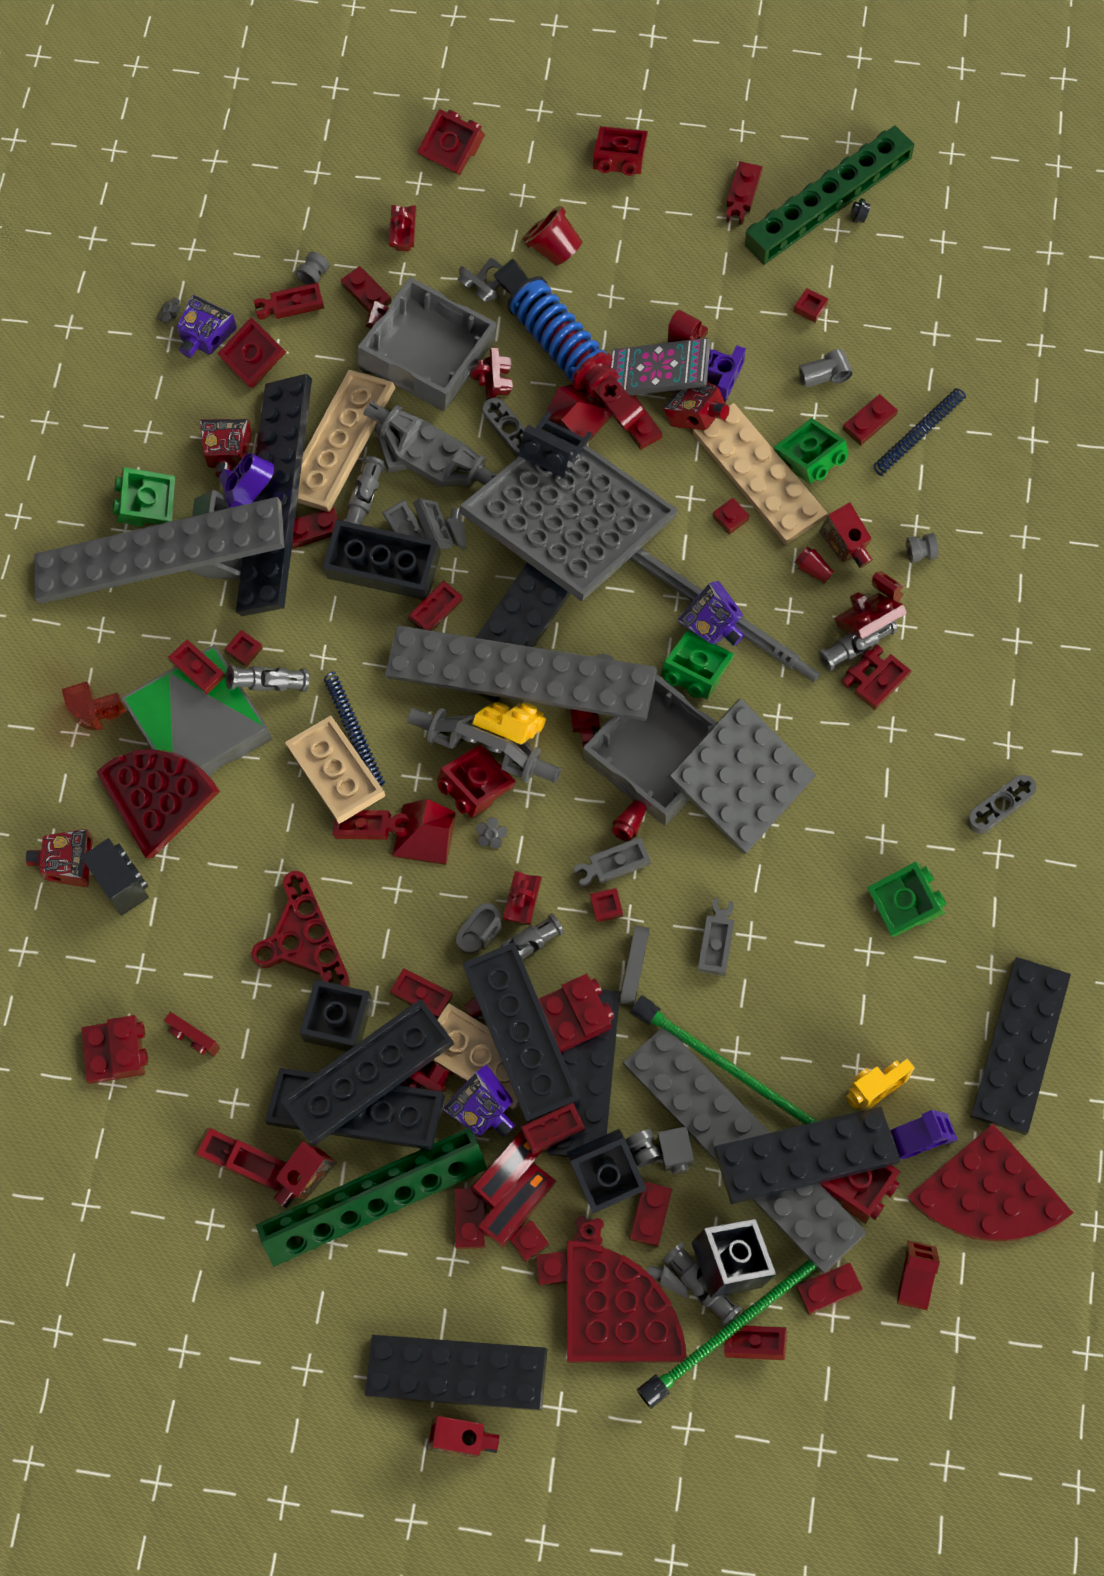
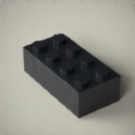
(381, 559)

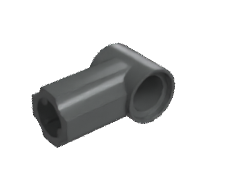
(832, 368)

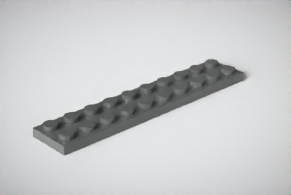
(159, 550)
(522, 673)
(717, 1117)

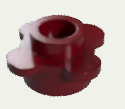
(584, 1224)

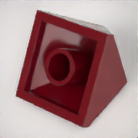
(578, 411)
(427, 832)

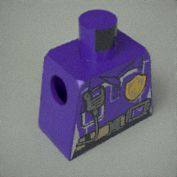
(204, 327)
(714, 615)
(482, 1104)

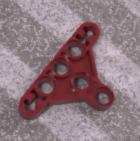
(298, 926)

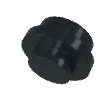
(860, 211)

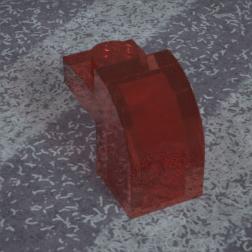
(88, 710)

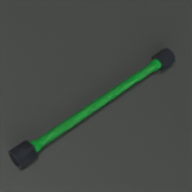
(649, 1013)
(657, 1387)

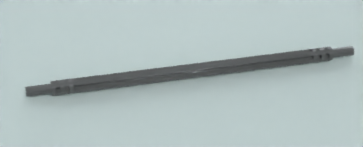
(750, 631)

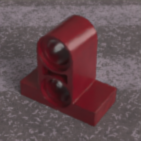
(685, 327)
(918, 1275)

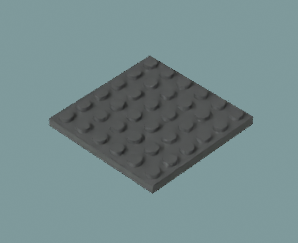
(572, 525)

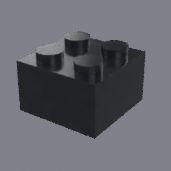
(116, 875)
(336, 1015)
(606, 1170)
(733, 1258)

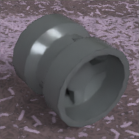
(314, 266)
(920, 548)
(643, 1148)

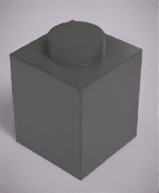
(676, 1150)

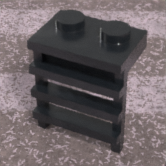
(550, 450)

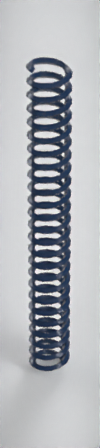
(917, 432)
(369, 759)

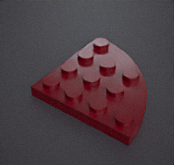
(156, 794)
(990, 1193)
(617, 1311)

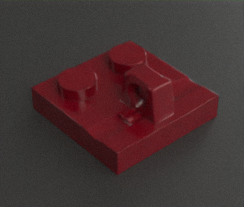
(251, 353)
(869, 614)

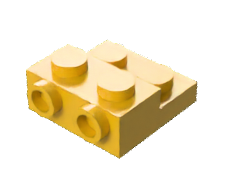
(514, 724)
(874, 1086)

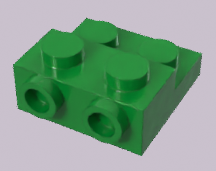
(812, 450)
(143, 497)
(696, 665)
(907, 898)

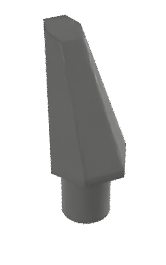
(456, 528)
(668, 1279)

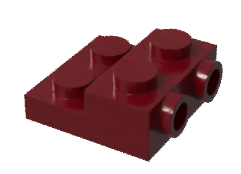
(451, 141)
(619, 150)
(474, 781)
(576, 1012)
(114, 1049)
(864, 1191)

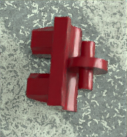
(402, 227)
(488, 374)
(522, 898)
(434, 1080)

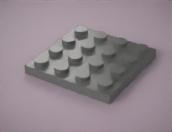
(741, 776)

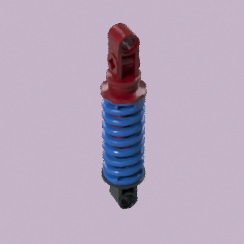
(566, 341)

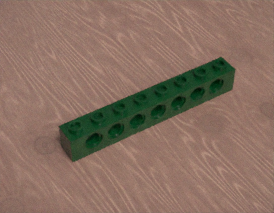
(829, 194)
(371, 1197)

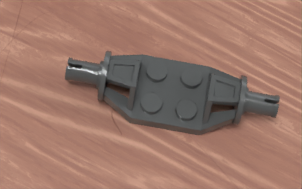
(429, 449)
(463, 728)

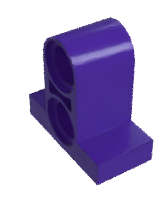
(720, 361)
(246, 480)
(923, 1134)

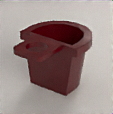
(554, 237)

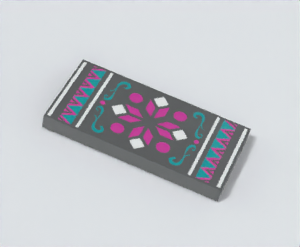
(662, 366)

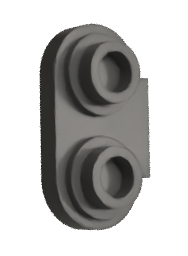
(485, 291)
(479, 929)

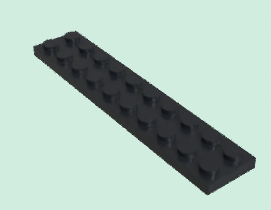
(282, 443)

